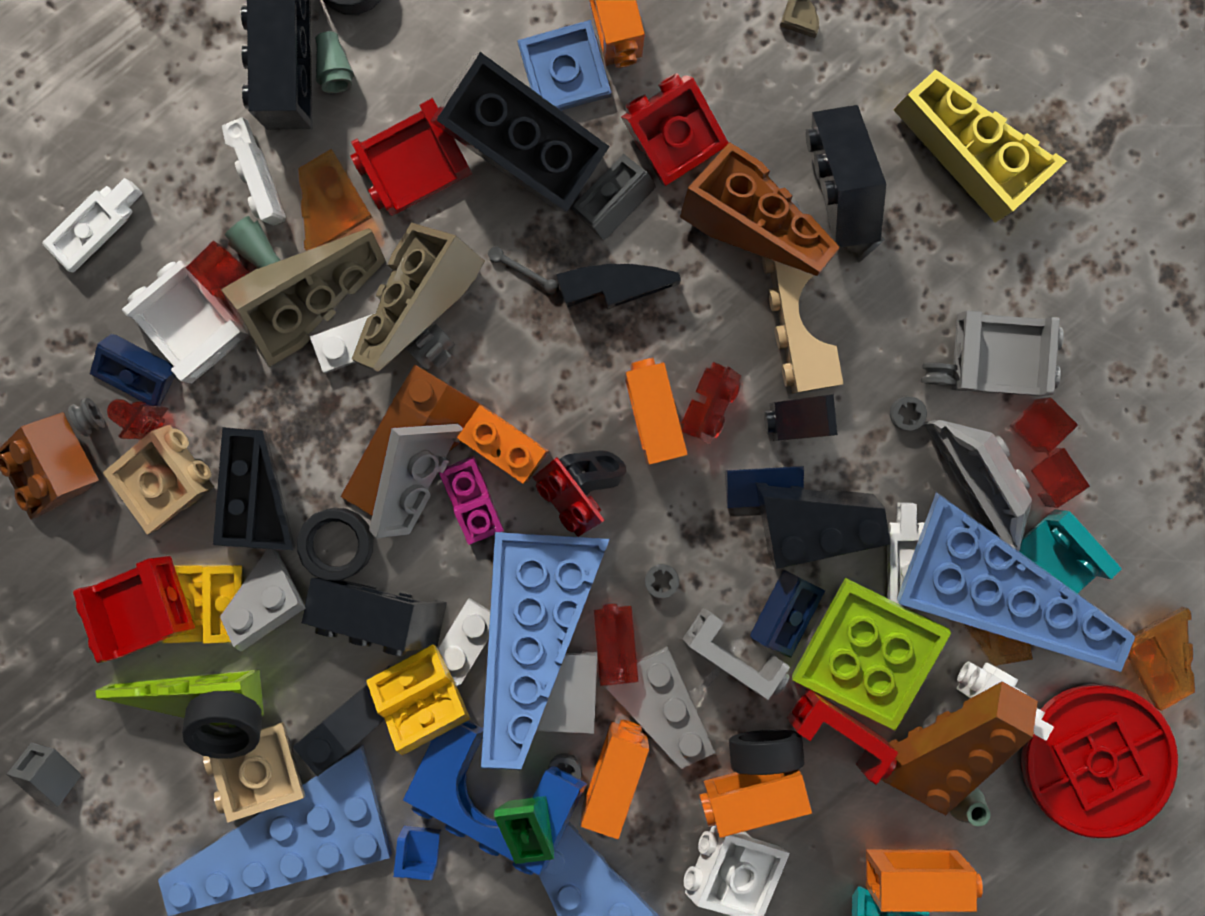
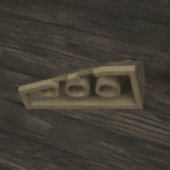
(426, 279)
(294, 295)

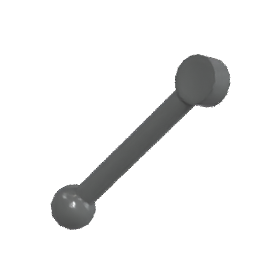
(497, 255)

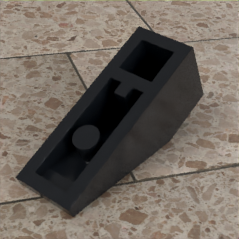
(801, 418)
(339, 731)

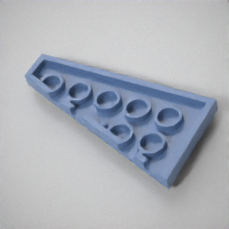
(987, 584)
(533, 615)
(312, 837)
(585, 885)

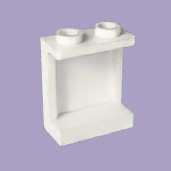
(185, 321)

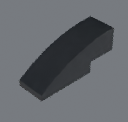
(615, 282)

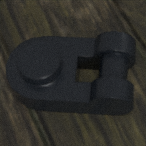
(601, 469)

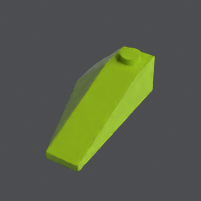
(174, 694)

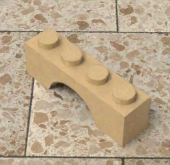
(809, 361)

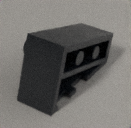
(848, 175)
(249, 494)
(819, 524)
(372, 616)

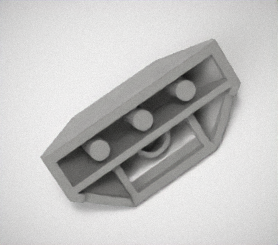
(986, 477)

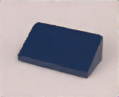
(132, 370)
(741, 483)
(787, 613)

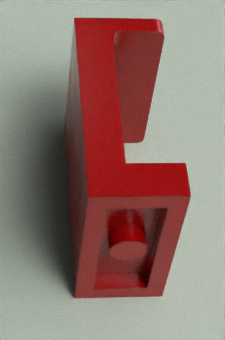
(410, 161)
(133, 609)
(813, 709)

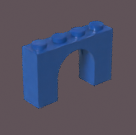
(442, 793)

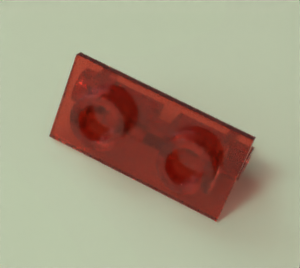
(136, 418)
(708, 418)
(616, 645)

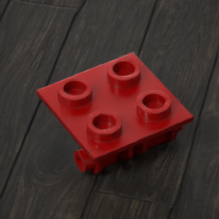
(576, 510)

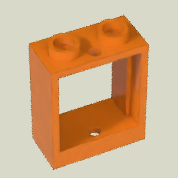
(618, 31)
(654, 411)
(489, 432)
(615, 778)
(753, 801)
(922, 880)

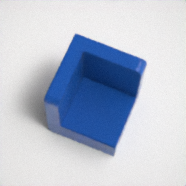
(417, 853)

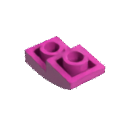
(471, 500)

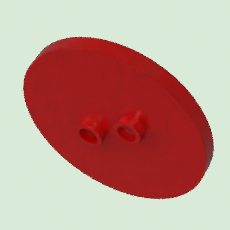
(1103, 763)

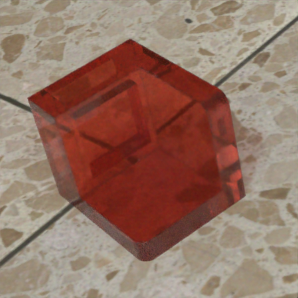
(216, 268)
(1044, 425)
(1058, 478)

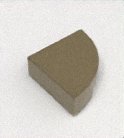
(801, 17)

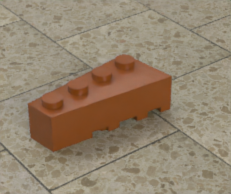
(963, 747)

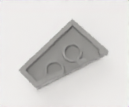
(408, 470)
(665, 709)

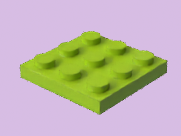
(870, 654)

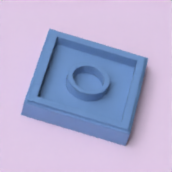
(565, 66)

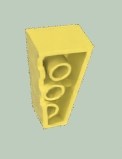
(977, 146)

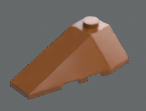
(419, 402)

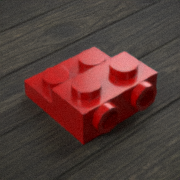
(674, 128)

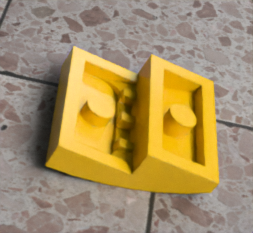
(207, 594)
(418, 700)

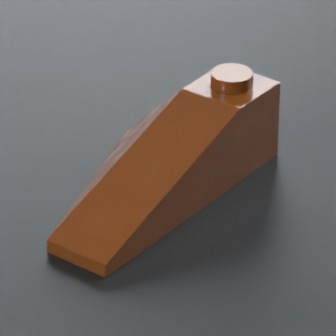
(746, 209)

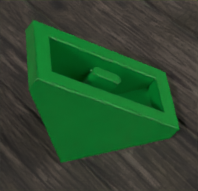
(526, 829)

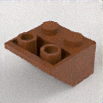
(46, 465)

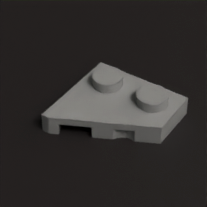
(262, 602)

